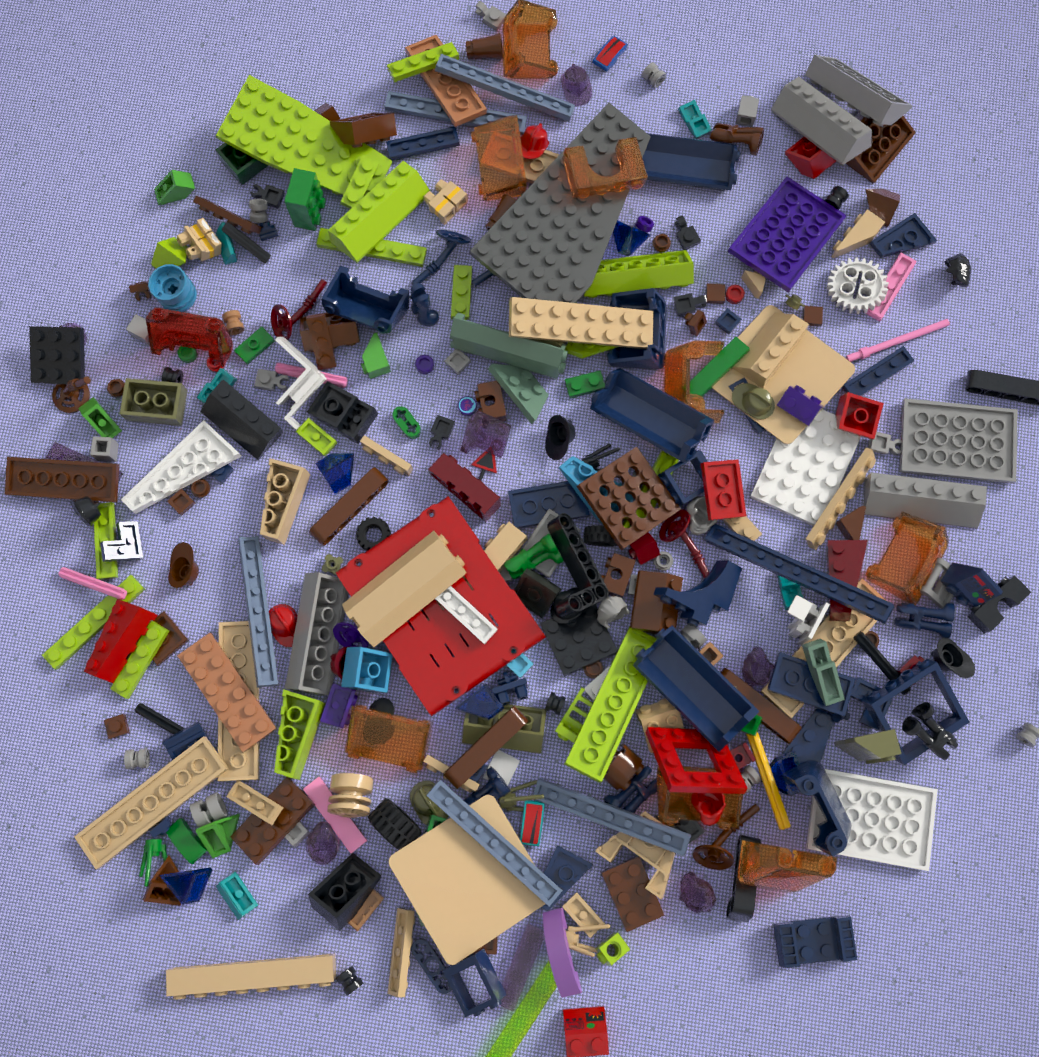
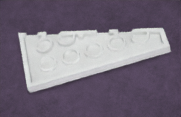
(189, 461)

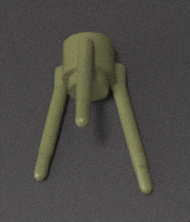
(510, 799)

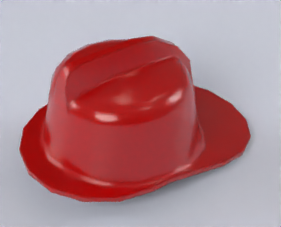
(534, 142)
(283, 623)

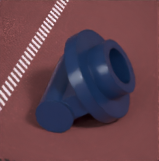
(268, 231)

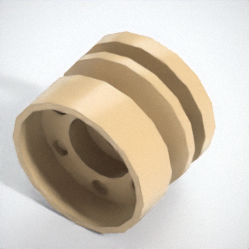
(350, 795)

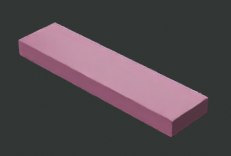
(896, 278)
(342, 826)

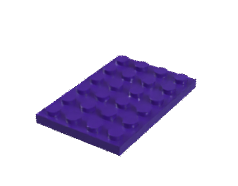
(787, 234)

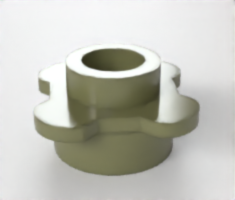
(794, 301)
(330, 559)

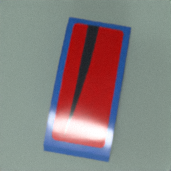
(609, 53)

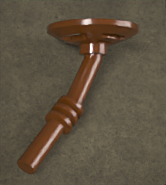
(71, 392)
(715, 852)

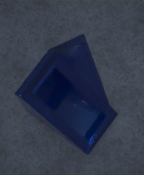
(628, 238)
(337, 470)
(481, 702)
(781, 765)
(188, 885)

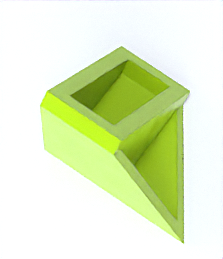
(169, 252)

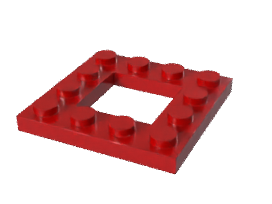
(726, 778)

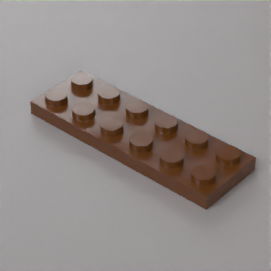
(61, 479)

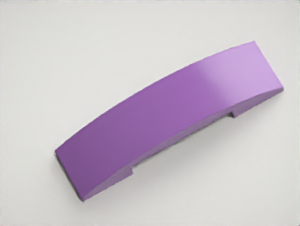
(559, 953)

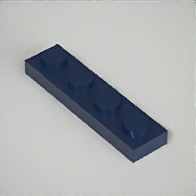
(423, 143)
(879, 372)

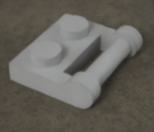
(939, 594)

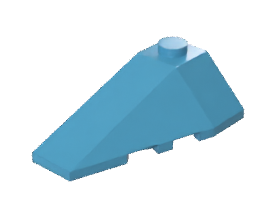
(578, 471)

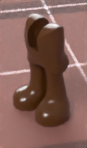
(733, 134)

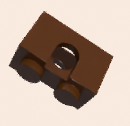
(491, 392)
(622, 565)

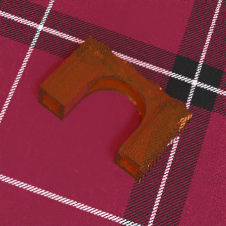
(586, 182)

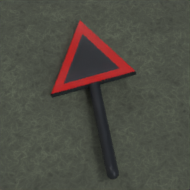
(485, 462)

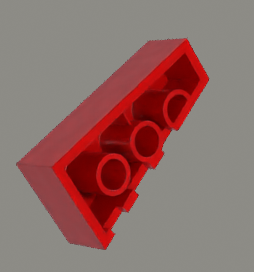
(118, 640)

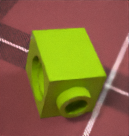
(620, 946)

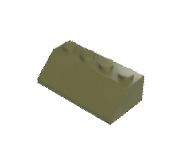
(527, 739)
(872, 747)

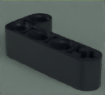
(742, 903)

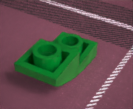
(185, 841)

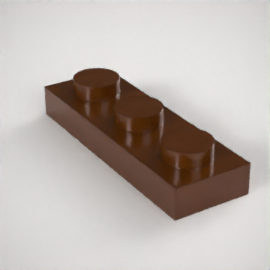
(321, 341)

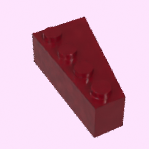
(465, 486)
(844, 563)

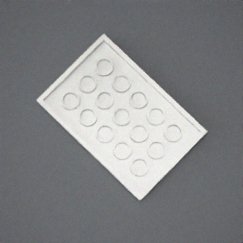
(808, 472)
(887, 818)

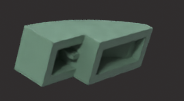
(823, 671)

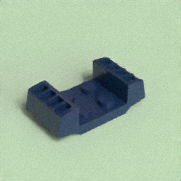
(815, 941)

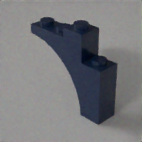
(710, 595)

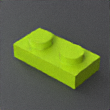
(316, 437)

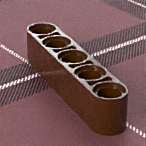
(349, 506)
(773, 717)
(485, 747)

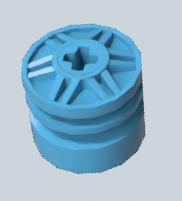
(172, 288)

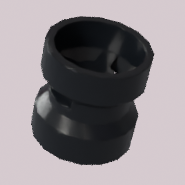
(837, 196)
(344, 979)

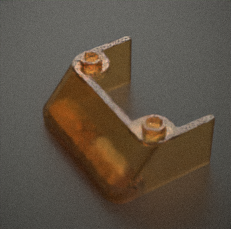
(678, 374)

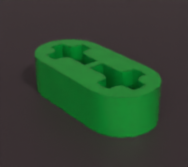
(409, 420)

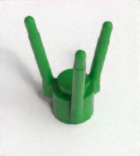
(151, 848)

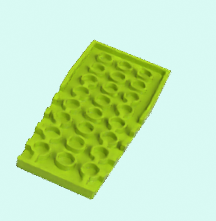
(293, 136)

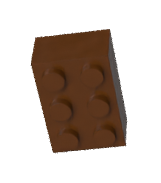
(628, 892)

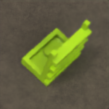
(570, 727)

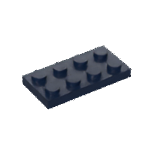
(532, 503)
(794, 680)

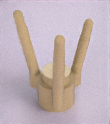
(573, 938)

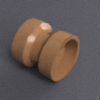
(233, 323)

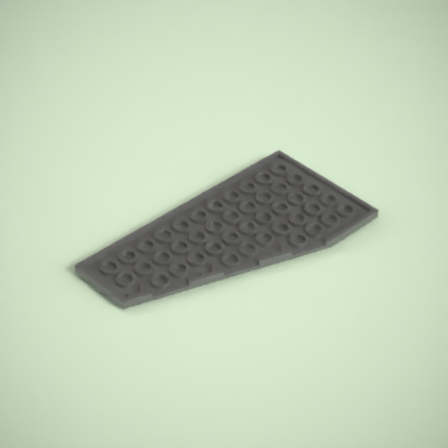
(554, 242)

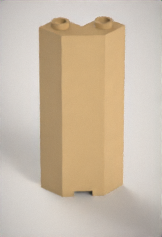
(404, 588)

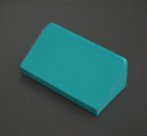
(227, 249)
(236, 895)

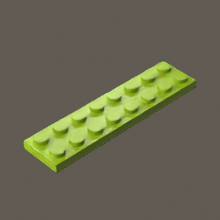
(610, 709)

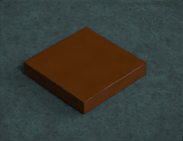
(172, 642)

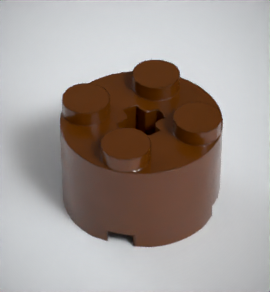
(623, 767)

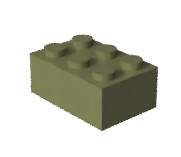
(153, 402)

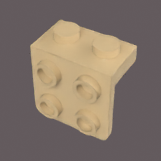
(659, 714)

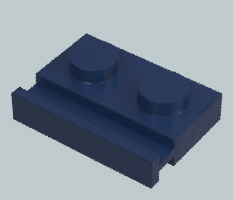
(184, 739)

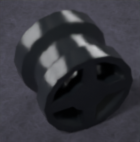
(172, 375)
(555, 703)

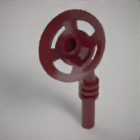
(285, 321)
(679, 530)

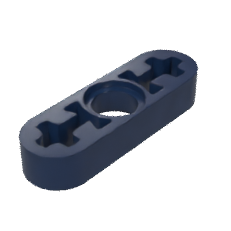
(419, 956)

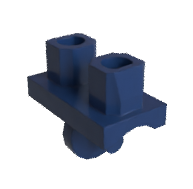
(519, 687)

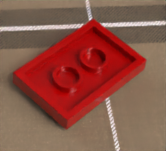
(723, 489)

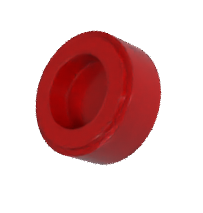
(734, 294)

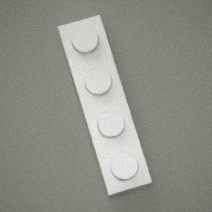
(467, 614)

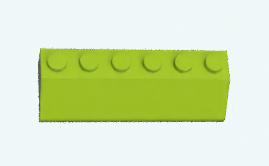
(378, 212)
(642, 272)

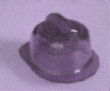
(576, 85)

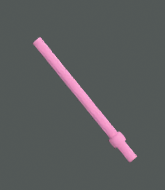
(865, 352)

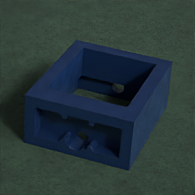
(672, 486)
(488, 976)

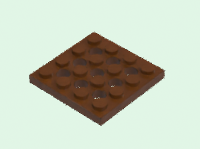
(627, 510)

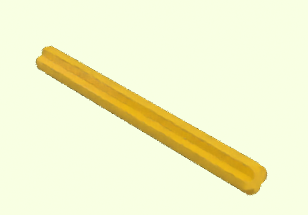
(769, 782)

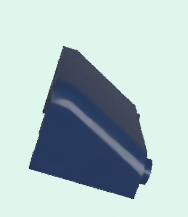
(363, 304)
(654, 355)
(813, 780)

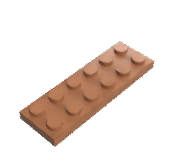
(454, 96)
(227, 692)

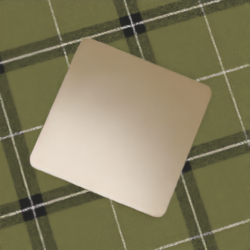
(809, 365)
(461, 887)

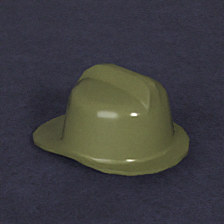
(753, 400)
(422, 804)

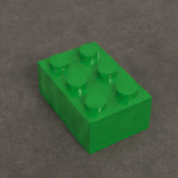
(305, 199)

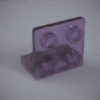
(486, 433)

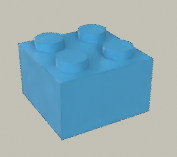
(366, 670)

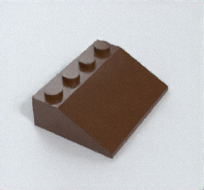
(885, 146)

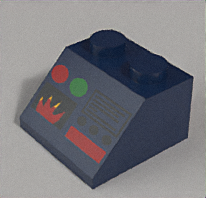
(970, 585)

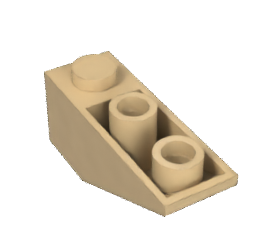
(861, 234)

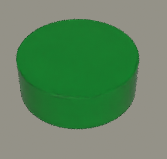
(187, 354)

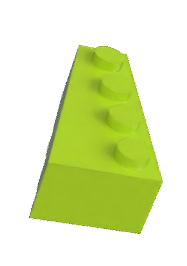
(296, 733)

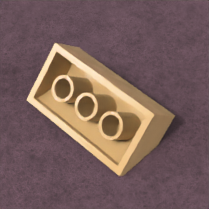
(771, 347)

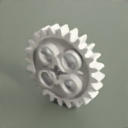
(839, 281)

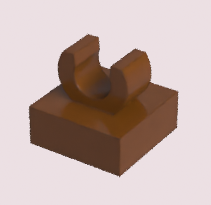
(139, 288)
(695, 322)

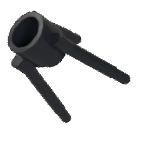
(593, 460)

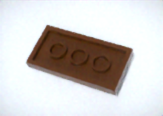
(260, 838)

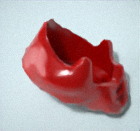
(709, 806)

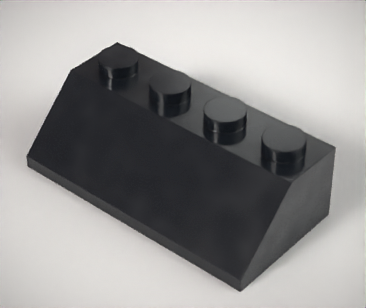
(241, 420)

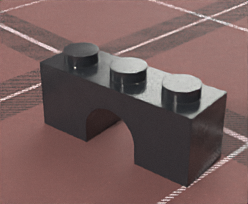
(987, 616)

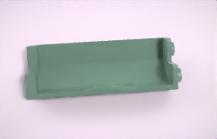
(509, 350)

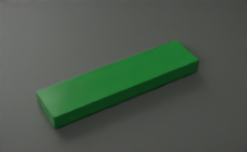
(718, 367)

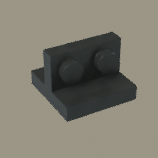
(536, 592)

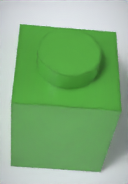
(174, 187)
(374, 358)
(99, 418)

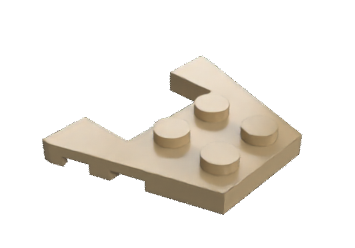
(654, 855)

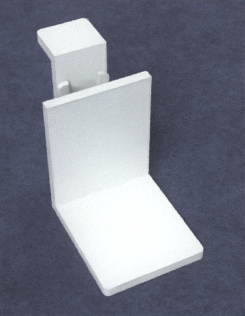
(304, 386)
(806, 619)

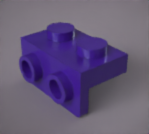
(800, 405)
(338, 706)

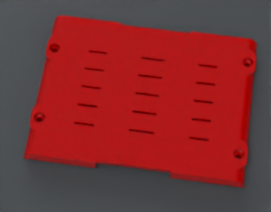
(490, 596)

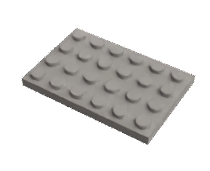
(959, 441)

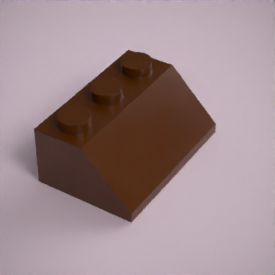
(365, 128)
(341, 332)
(647, 610)

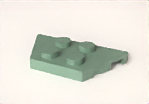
(521, 388)

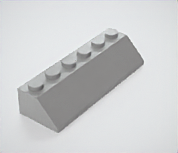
(856, 90)
(822, 121)
(925, 498)
(314, 637)

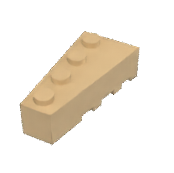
(282, 499)

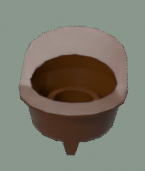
(182, 566)

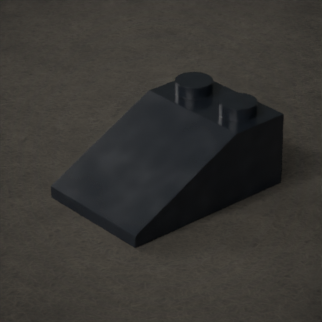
(344, 891)

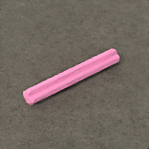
(295, 371)
(92, 583)

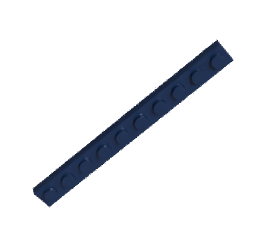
(800, 573)

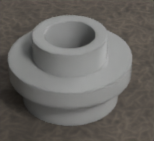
(669, 559)

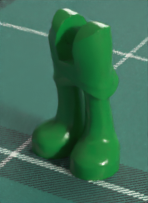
(541, 551)

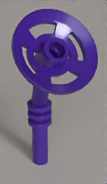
(352, 635)

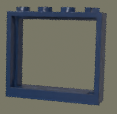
(906, 679)

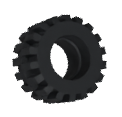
(394, 824)

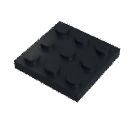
(56, 354)
(579, 642)

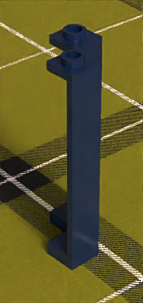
(691, 161)
(652, 414)
(695, 688)

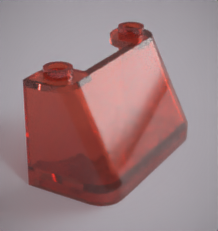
(173, 328)

